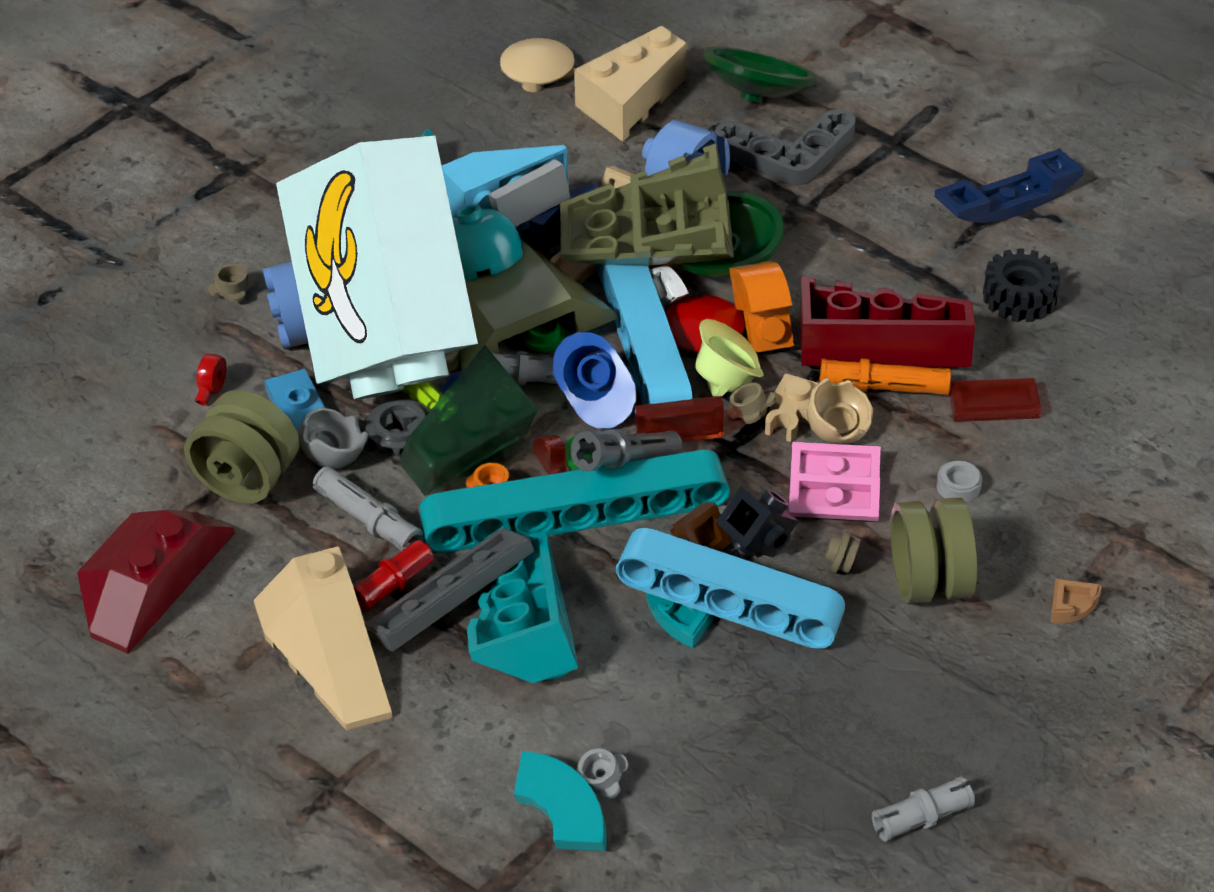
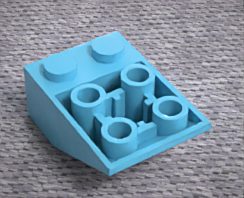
(480, 173)

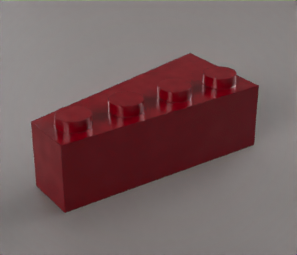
(883, 327)

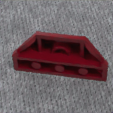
(145, 571)

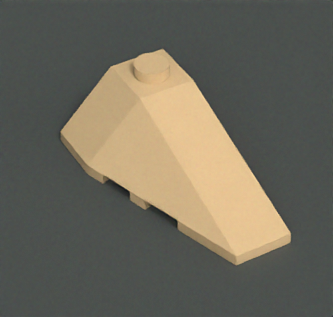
(320, 630)

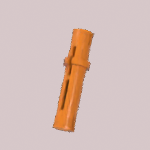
(887, 377)

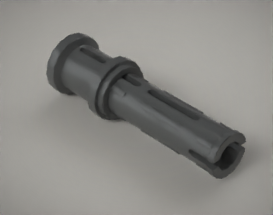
(615, 448)

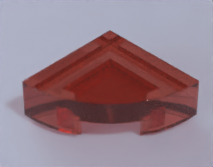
(550, 453)

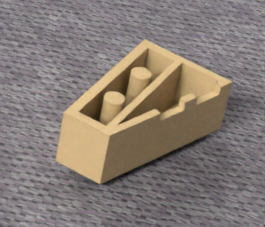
(630, 80)

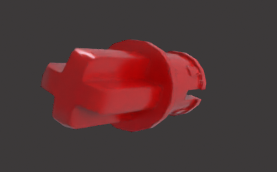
(392, 574)

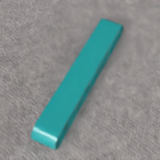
(574, 500)

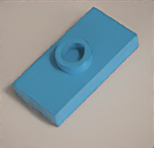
(294, 395)

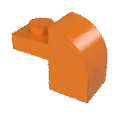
(764, 298)

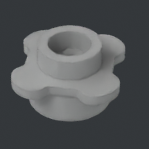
(601, 760)

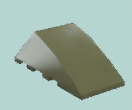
(654, 219)
(525, 298)

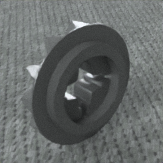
(380, 423)

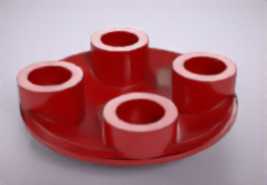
(687, 313)

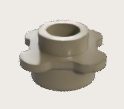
(231, 282)
(750, 403)

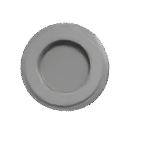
(959, 480)

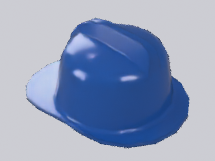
(594, 380)

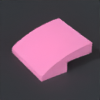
(835, 481)

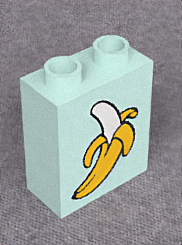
(377, 265)

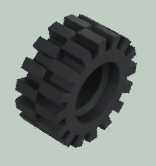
(1021, 301)

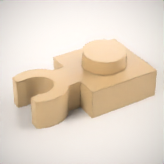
(790, 405)

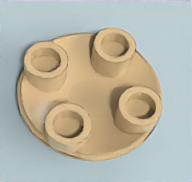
(537, 62)

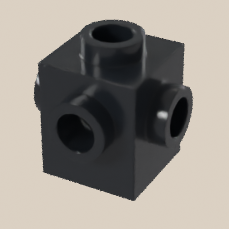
(757, 522)

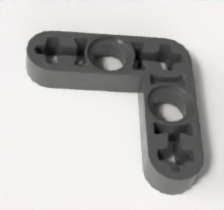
(795, 162)

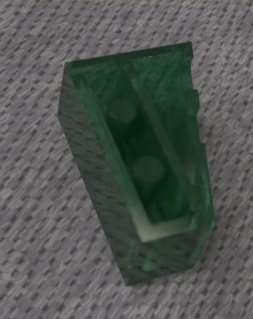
(467, 424)

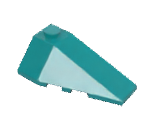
(525, 620)

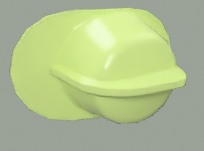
(725, 358)

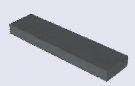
(448, 589)

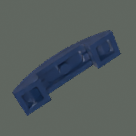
(1044, 180)

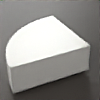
(668, 285)

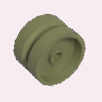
(242, 446)
(933, 550)

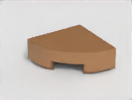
(1073, 600)

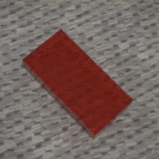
(994, 400)
(689, 418)

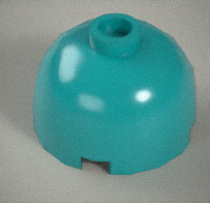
(486, 241)

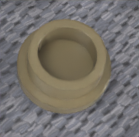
(842, 551)

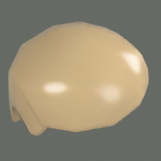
(839, 412)

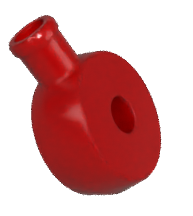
(210, 377)

